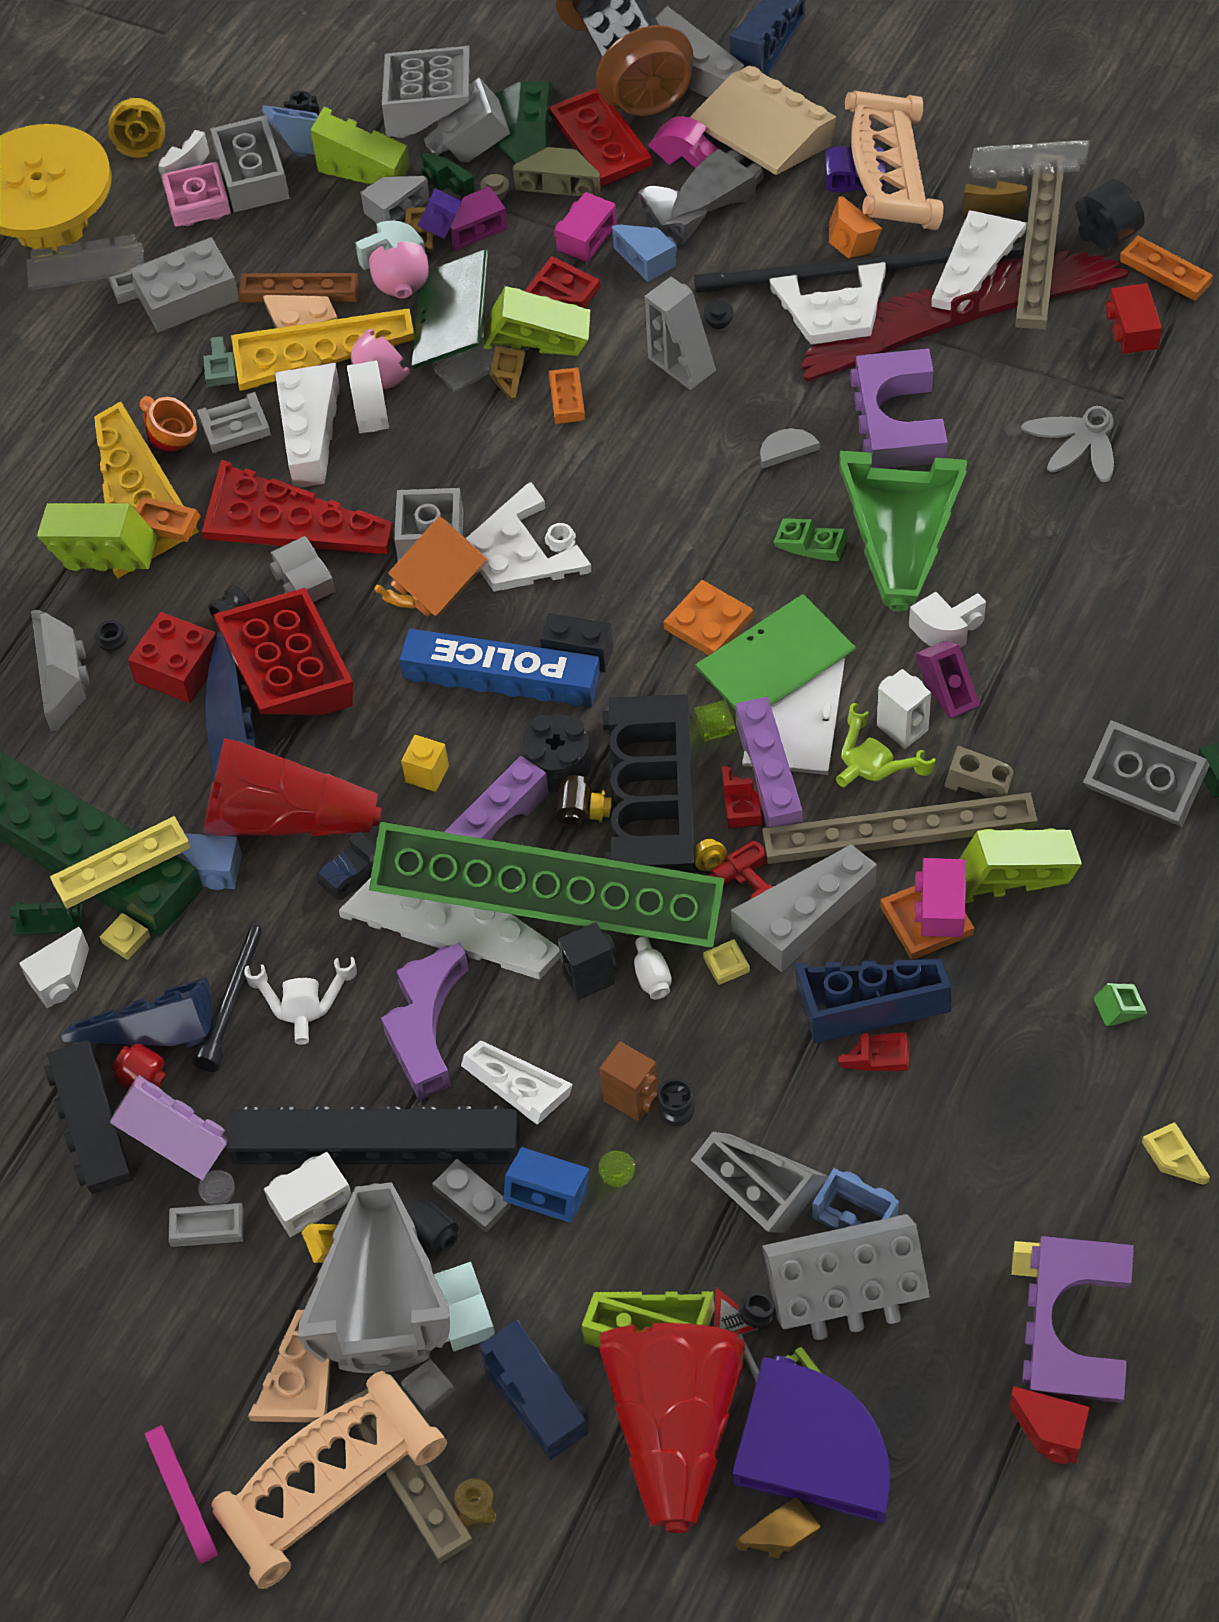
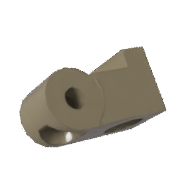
(979, 774)

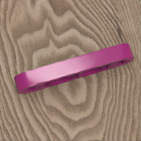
(181, 1494)

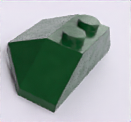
(527, 118)

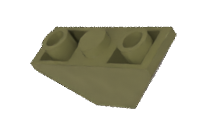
(557, 172)

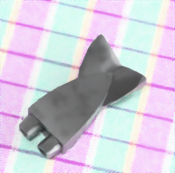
(712, 184)

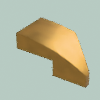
(412, 218)
(507, 370)
(781, 1530)

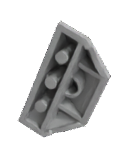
(59, 668)

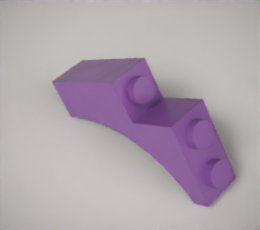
(413, 1027)

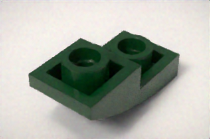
(446, 174)

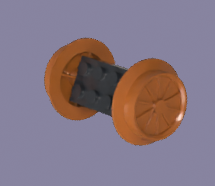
(642, 62)

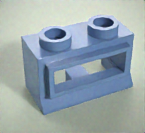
(854, 1190)

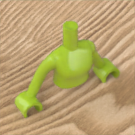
(872, 758)

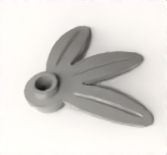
(1083, 435)

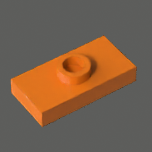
(566, 395)

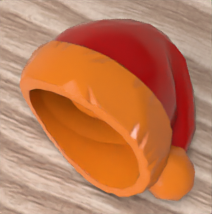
(168, 423)

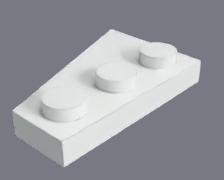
(516, 1081)

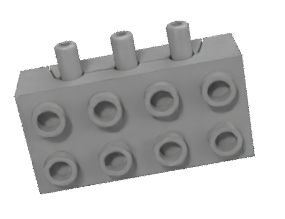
(846, 1274)

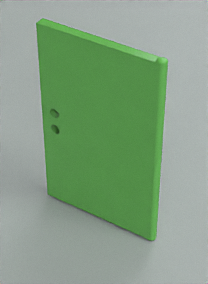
(792, 650)

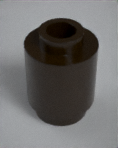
(573, 801)

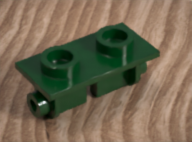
(45, 918)

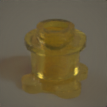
(475, 1511)

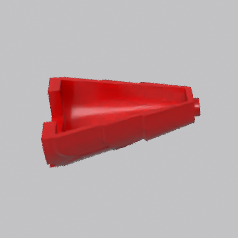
(280, 797)
(673, 1408)

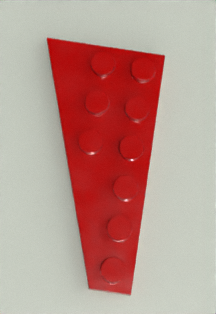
(277, 513)

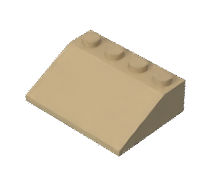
(766, 120)

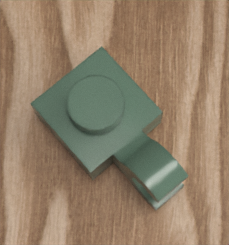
(219, 366)

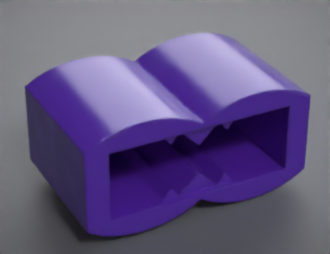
(841, 170)

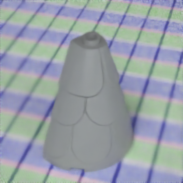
(375, 1290)

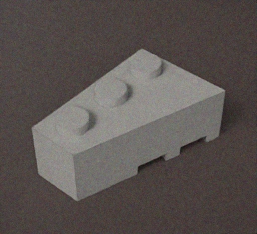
(677, 334)
(759, 1180)

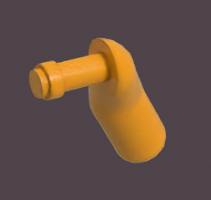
(395, 599)

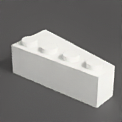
(307, 416)

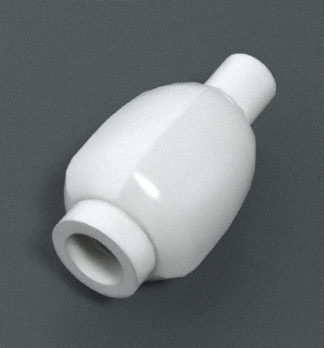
(651, 970)

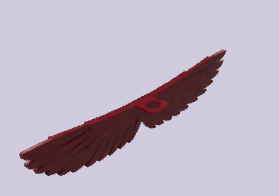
(913, 316)

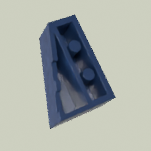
(533, 1390)

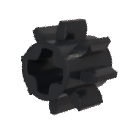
(303, 102)

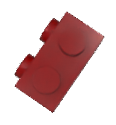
(1134, 318)

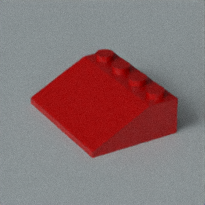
(287, 656)

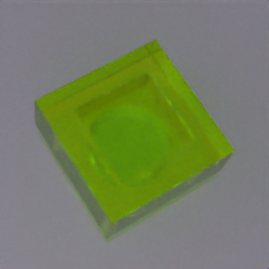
(714, 720)

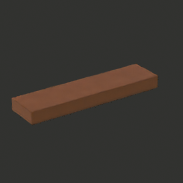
(337, 286)

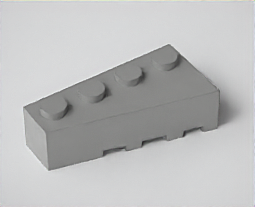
(710, 61)
(802, 908)

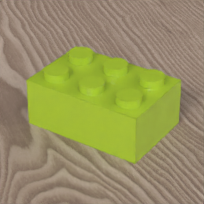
(97, 536)

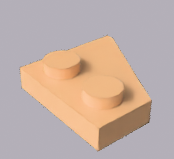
(298, 310)

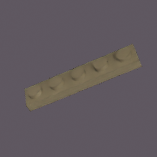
(422, 1499)

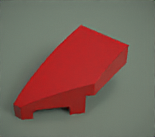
(740, 800)
(878, 1053)

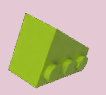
(355, 153)
(536, 322)
(1018, 858)
(622, 1309)

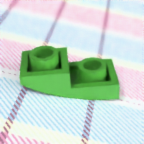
(803, 539)

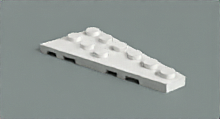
(479, 931)

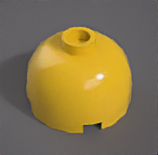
(136, 127)

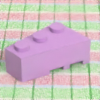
(169, 1127)

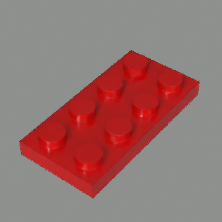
(600, 136)

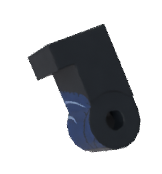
(348, 869)

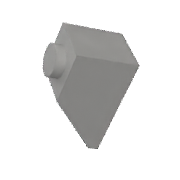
(392, 195)

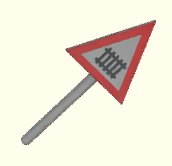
(727, 1318)

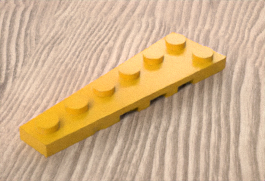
(275, 350)

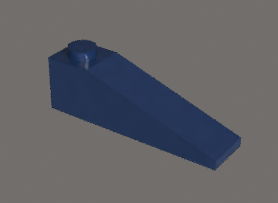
(169, 1020)

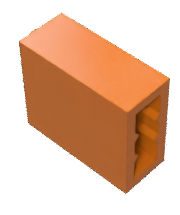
(437, 568)

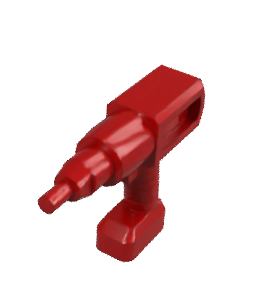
(741, 867)

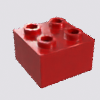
(173, 657)

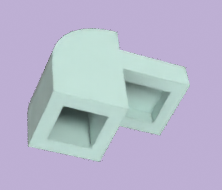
(388, 235)

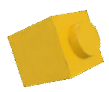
(425, 763)

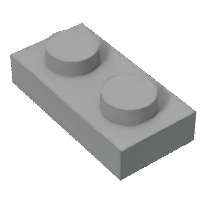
(471, 1195)

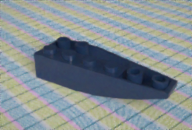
(225, 703)

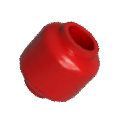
(138, 1061)

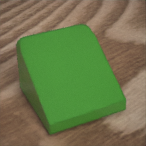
(1119, 1003)

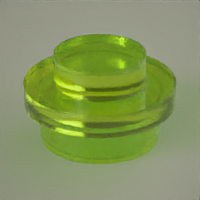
(616, 1168)

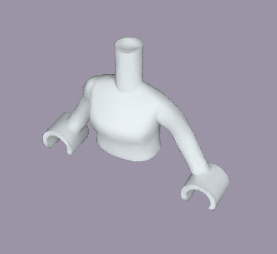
(300, 997)

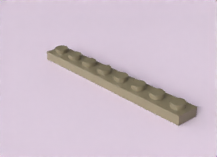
(1039, 251)
(898, 827)

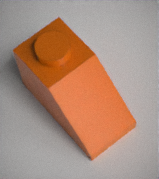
(852, 230)

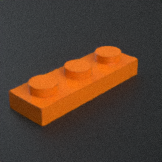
(1166, 268)

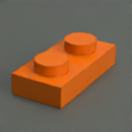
(168, 518)

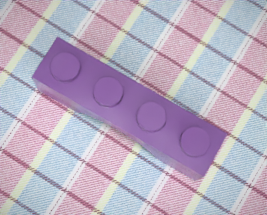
(769, 762)
(513, 793)

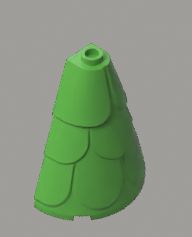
(900, 520)

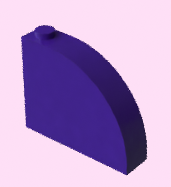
(812, 1443)

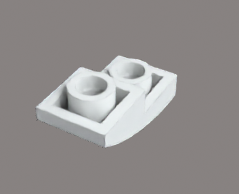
(192, 154)

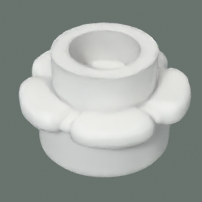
(560, 537)

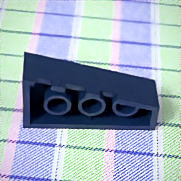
(766, 33)
(870, 996)

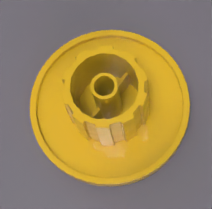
(50, 184)

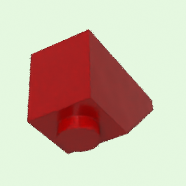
(1050, 1424)

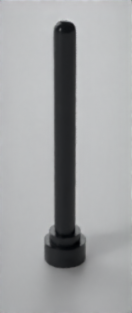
(209, 1054)

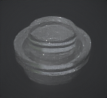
(216, 1187)

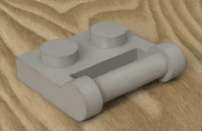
(234, 423)

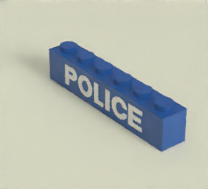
(500, 667)

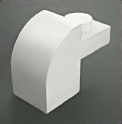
(368, 397)
(938, 622)

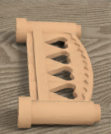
(899, 115)
(265, 1537)

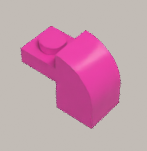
(682, 138)

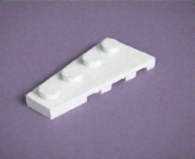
(975, 255)

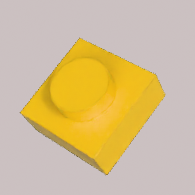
(319, 1240)

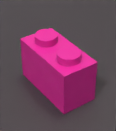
(585, 227)
(942, 897)

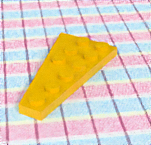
(131, 469)

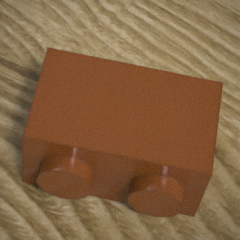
(629, 1082)

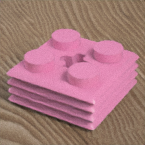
(196, 194)

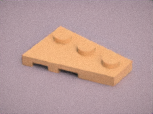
(297, 1384)

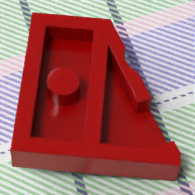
(564, 283)

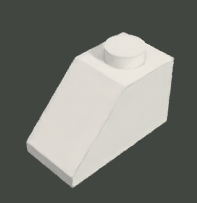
(57, 967)

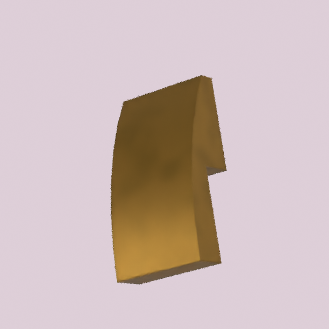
(1003, 200)

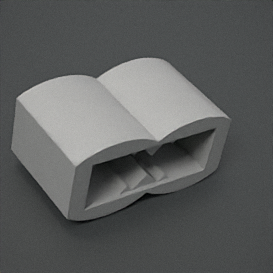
(302, 568)

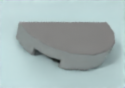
(787, 445)

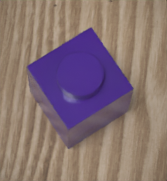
(439, 213)

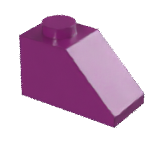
(478, 218)
(948, 677)

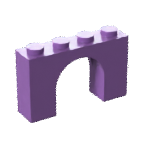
(889, 440)
(1053, 1367)

